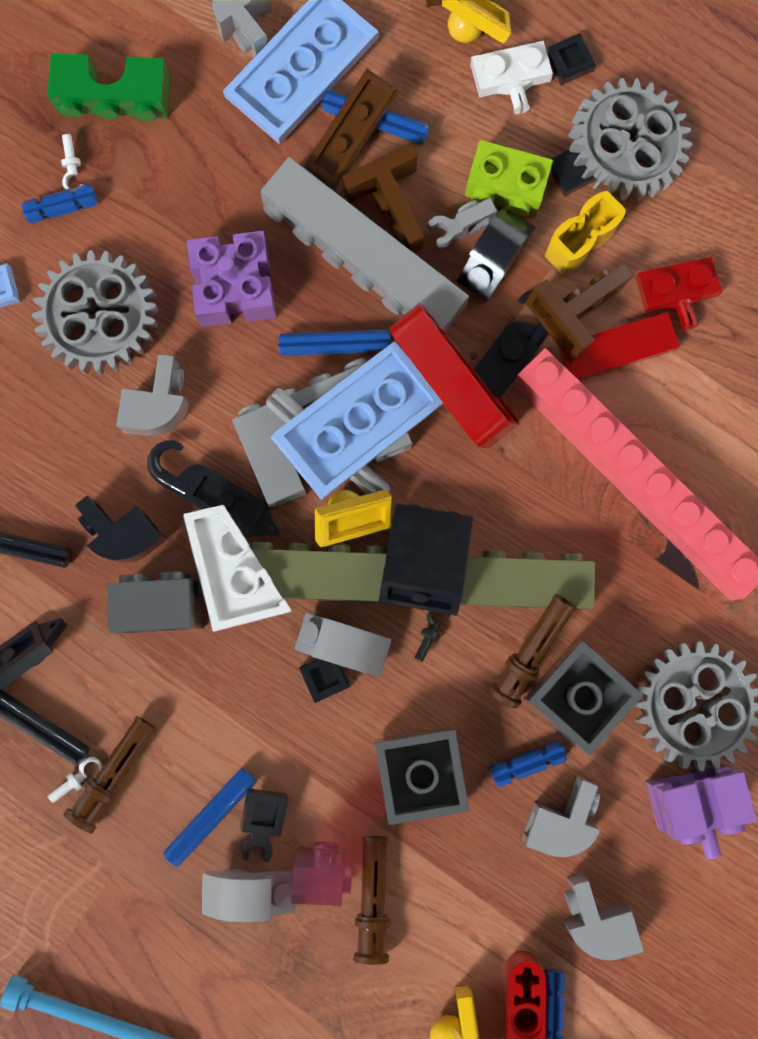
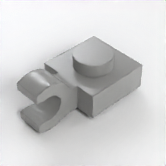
(470, 219)

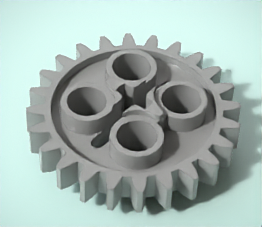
(640, 110)
(95, 279)
(714, 738)

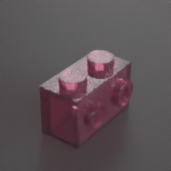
(321, 875)

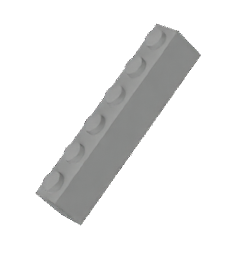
(359, 245)

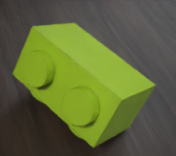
(508, 178)

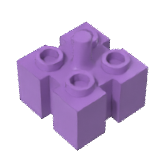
(231, 279)
(698, 803)

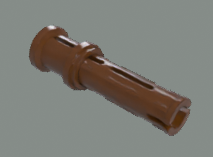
(523, 667)
(101, 789)
(372, 920)

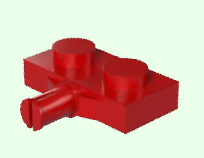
(679, 288)

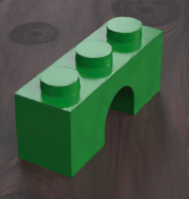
(138, 93)

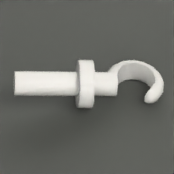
(70, 161)
(73, 780)

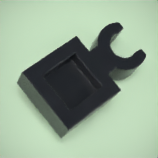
(262, 817)

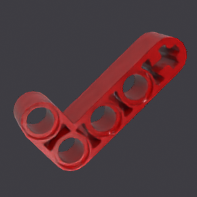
(452, 378)
(516, 999)

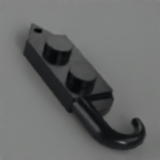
(510, 353)
(208, 489)
(28, 649)

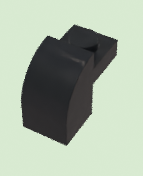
(495, 253)
(123, 541)

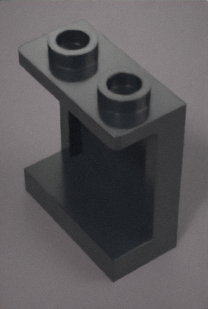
(426, 559)

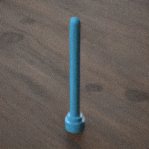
(21, 994)

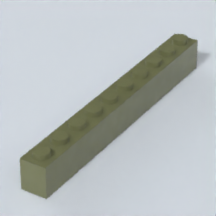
(488, 579)

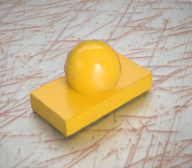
(472, 17)
(352, 516)
(458, 1028)

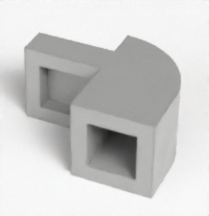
(238, 20)
(155, 411)
(342, 644)
(565, 832)
(246, 896)
(603, 932)

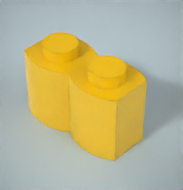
(585, 232)

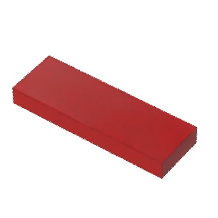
(625, 346)

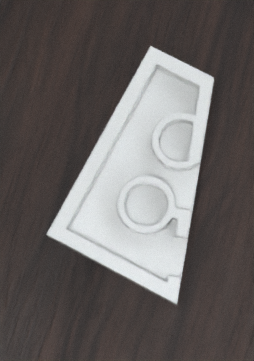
(230, 575)

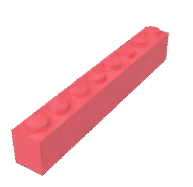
(639, 475)

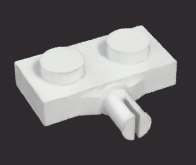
(512, 72)

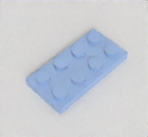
(300, 65)
(357, 420)

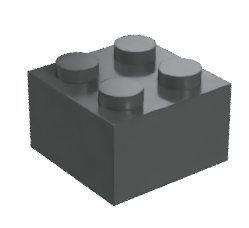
(154, 606)
(583, 697)
(421, 775)

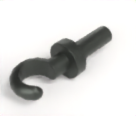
(430, 635)

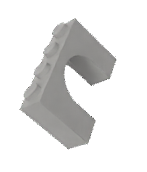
(272, 468)

